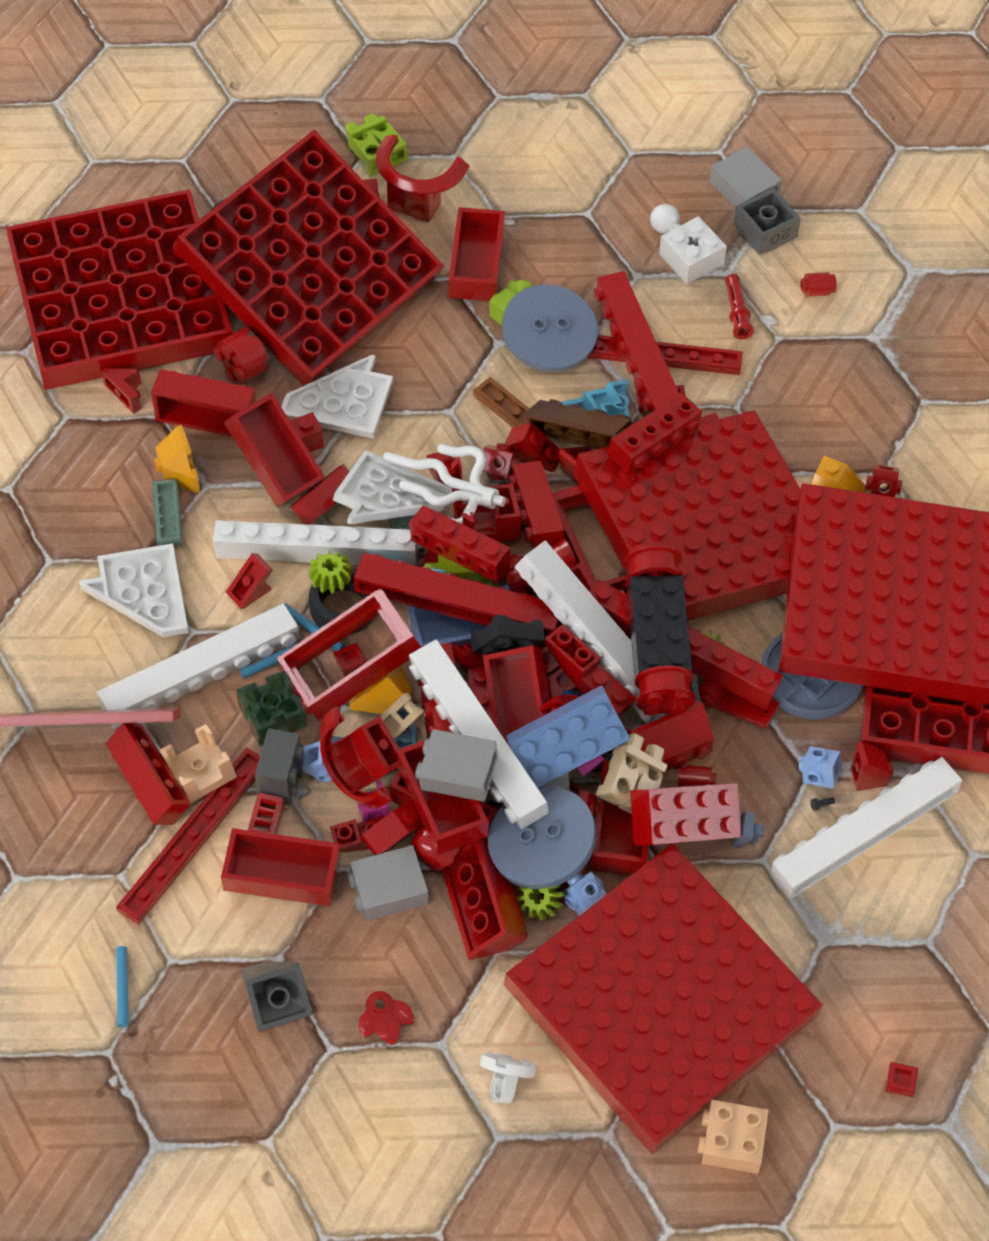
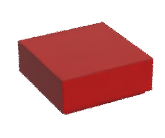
(349, 659)
(901, 1079)

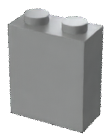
(743, 177)
(457, 765)
(388, 883)

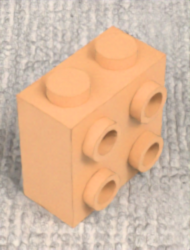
(733, 1136)

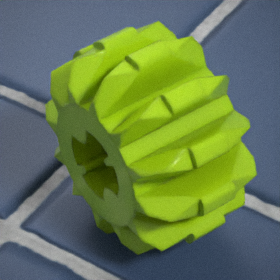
(330, 571)
(543, 906)

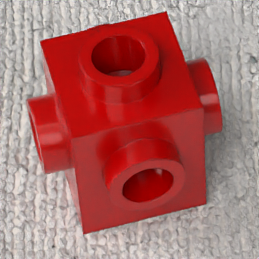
(493, 466)
(882, 475)

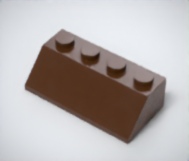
(576, 424)

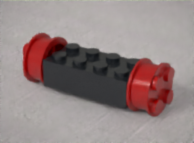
(659, 629)

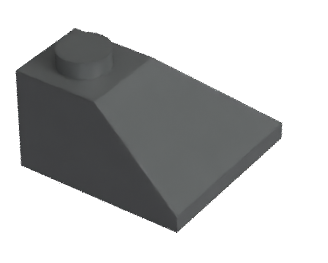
(276, 993)

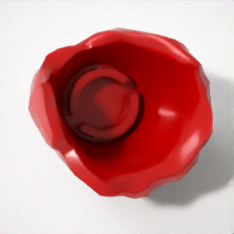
(426, 853)

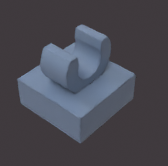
(749, 830)

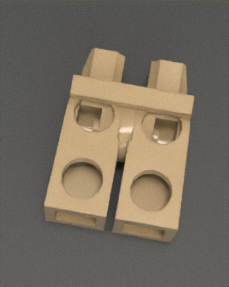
(632, 771)

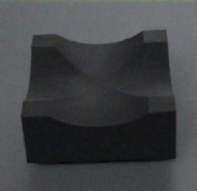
(506, 635)

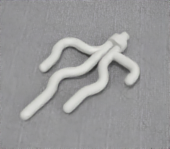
(471, 491)

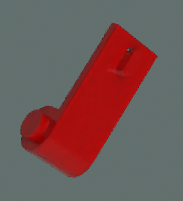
(727, 702)

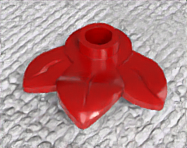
(384, 1021)

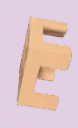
(199, 767)

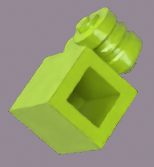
(500, 301)

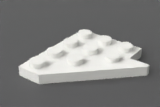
(344, 400)
(375, 491)
(142, 587)

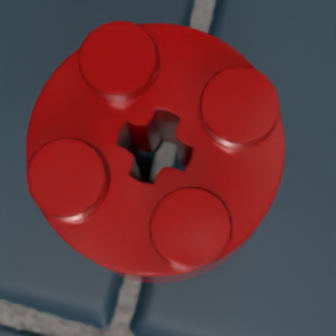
(241, 356)

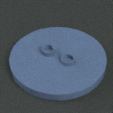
(549, 328)
(810, 696)
(549, 848)

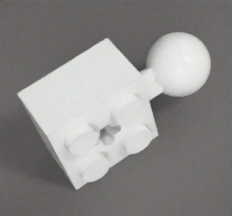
(689, 247)

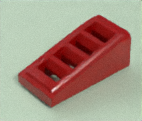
(267, 806)

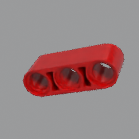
(320, 497)

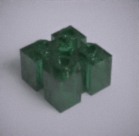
(271, 706)

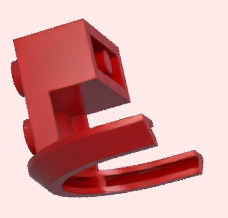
(411, 195)
(496, 523)
(359, 758)

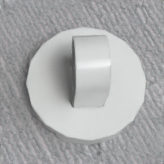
(505, 1074)

